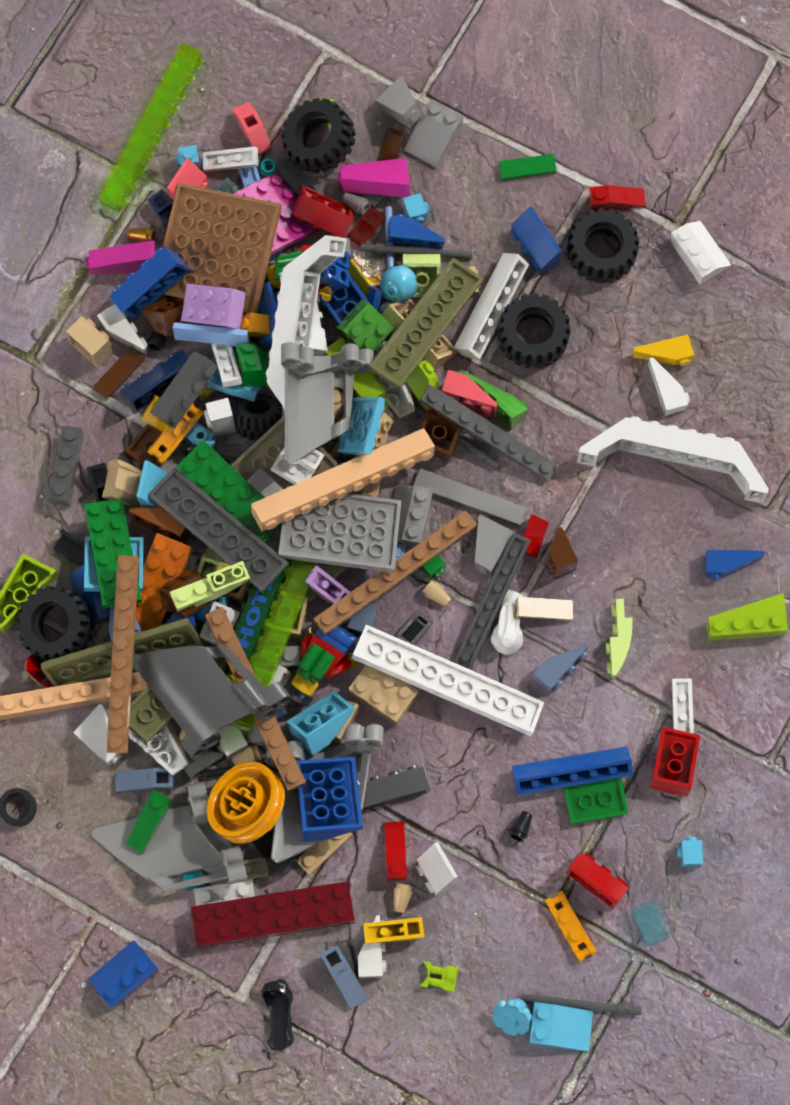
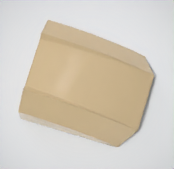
(122, 483)

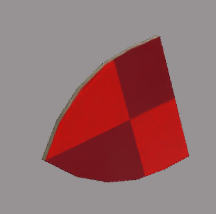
(33, 672)

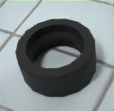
(32, 807)

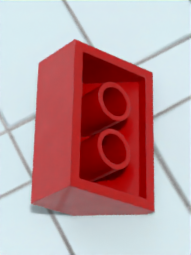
(322, 212)
(597, 879)

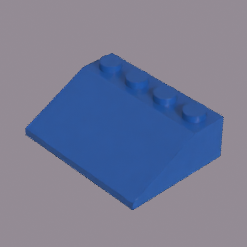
(329, 798)

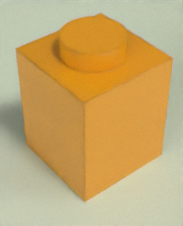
(256, 324)

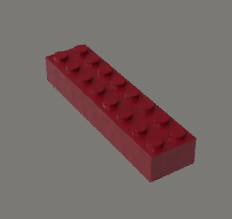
(272, 915)

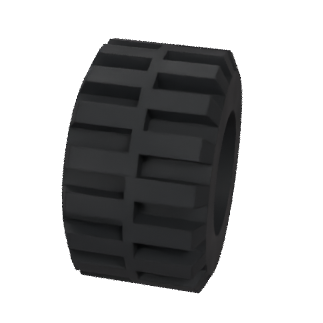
(256, 417)

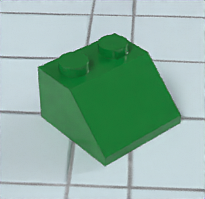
(252, 364)

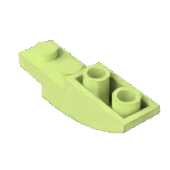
(211, 587)
(618, 645)

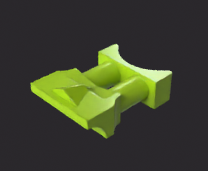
(447, 980)

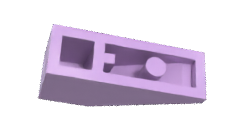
(326, 586)

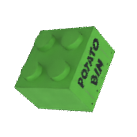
(365, 326)

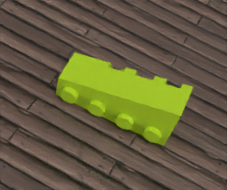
(364, 383)
(24, 580)
(753, 620)

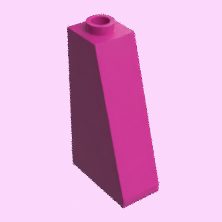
(376, 178)
(120, 258)

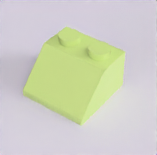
(426, 269)

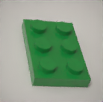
(595, 801)

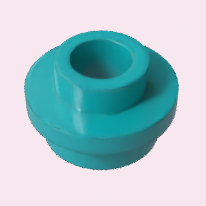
(265, 163)

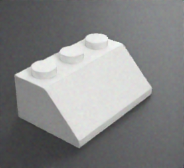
(699, 251)

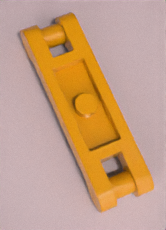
(172, 437)
(570, 926)

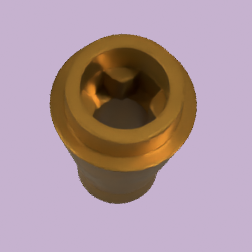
(141, 234)

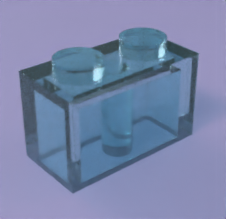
(649, 923)

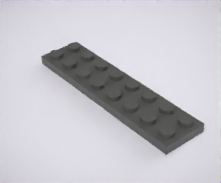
(217, 528)

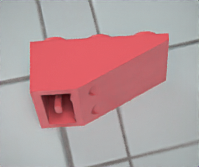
(469, 394)

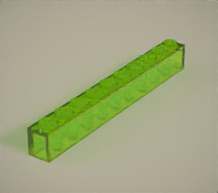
(151, 127)
(278, 629)

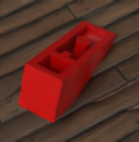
(616, 197)
(395, 851)

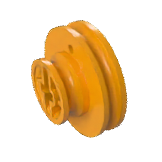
(233, 795)

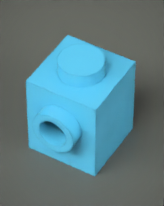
(188, 152)
(416, 208)
(198, 434)
(690, 852)

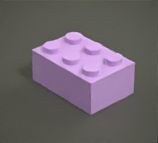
(213, 306)

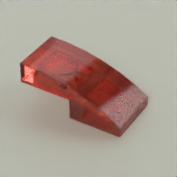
(367, 226)

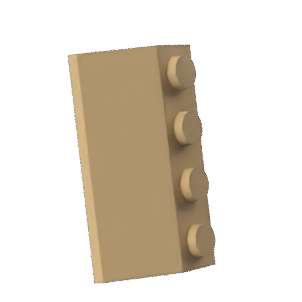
(442, 349)

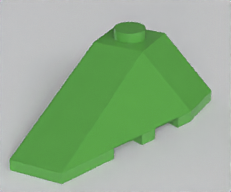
(509, 408)

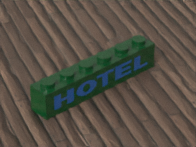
(255, 613)

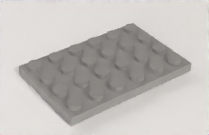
(345, 532)

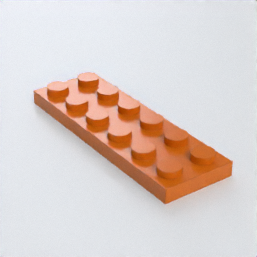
(164, 563)

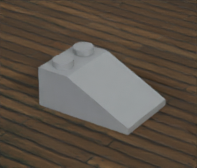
(434, 133)

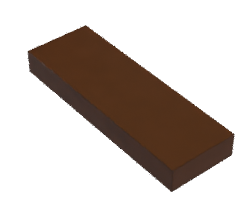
(119, 373)

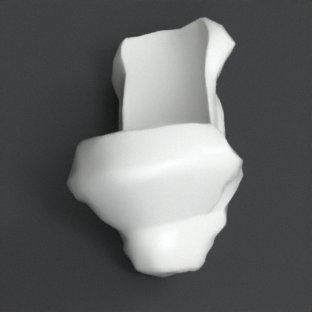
(507, 635)

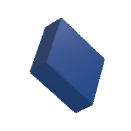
(374, 296)

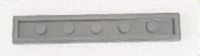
(471, 497)

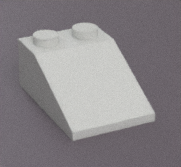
(436, 869)

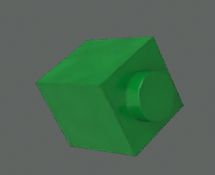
(434, 568)

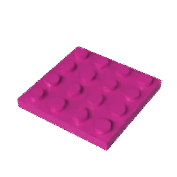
(289, 228)

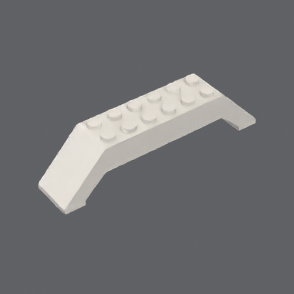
(298, 304)
(678, 446)

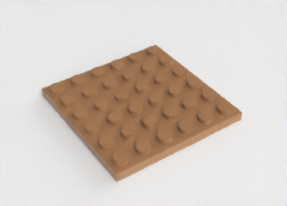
(222, 240)

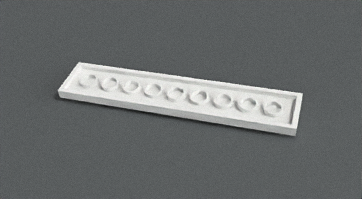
(448, 680)

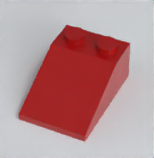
(675, 762)

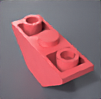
(252, 127)

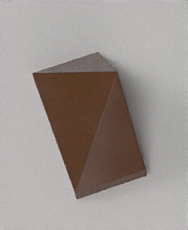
(392, 144)

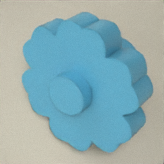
(512, 1016)

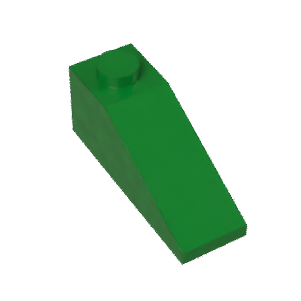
(149, 821)

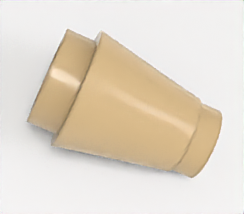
(436, 593)
(249, 754)
(402, 896)

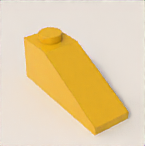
(669, 351)
(393, 930)

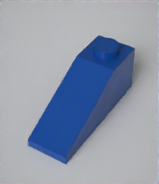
(409, 232)
(725, 562)

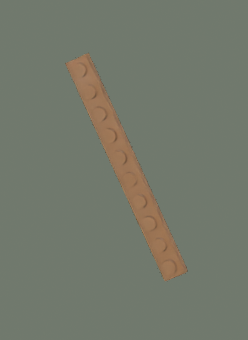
(404, 567)
(122, 654)
(269, 730)

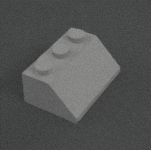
(413, 513)

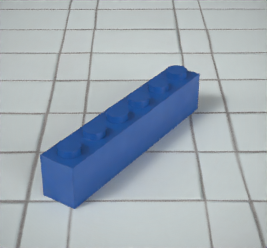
(572, 770)

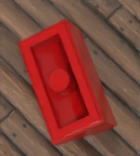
(535, 532)

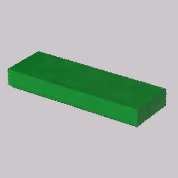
(527, 167)

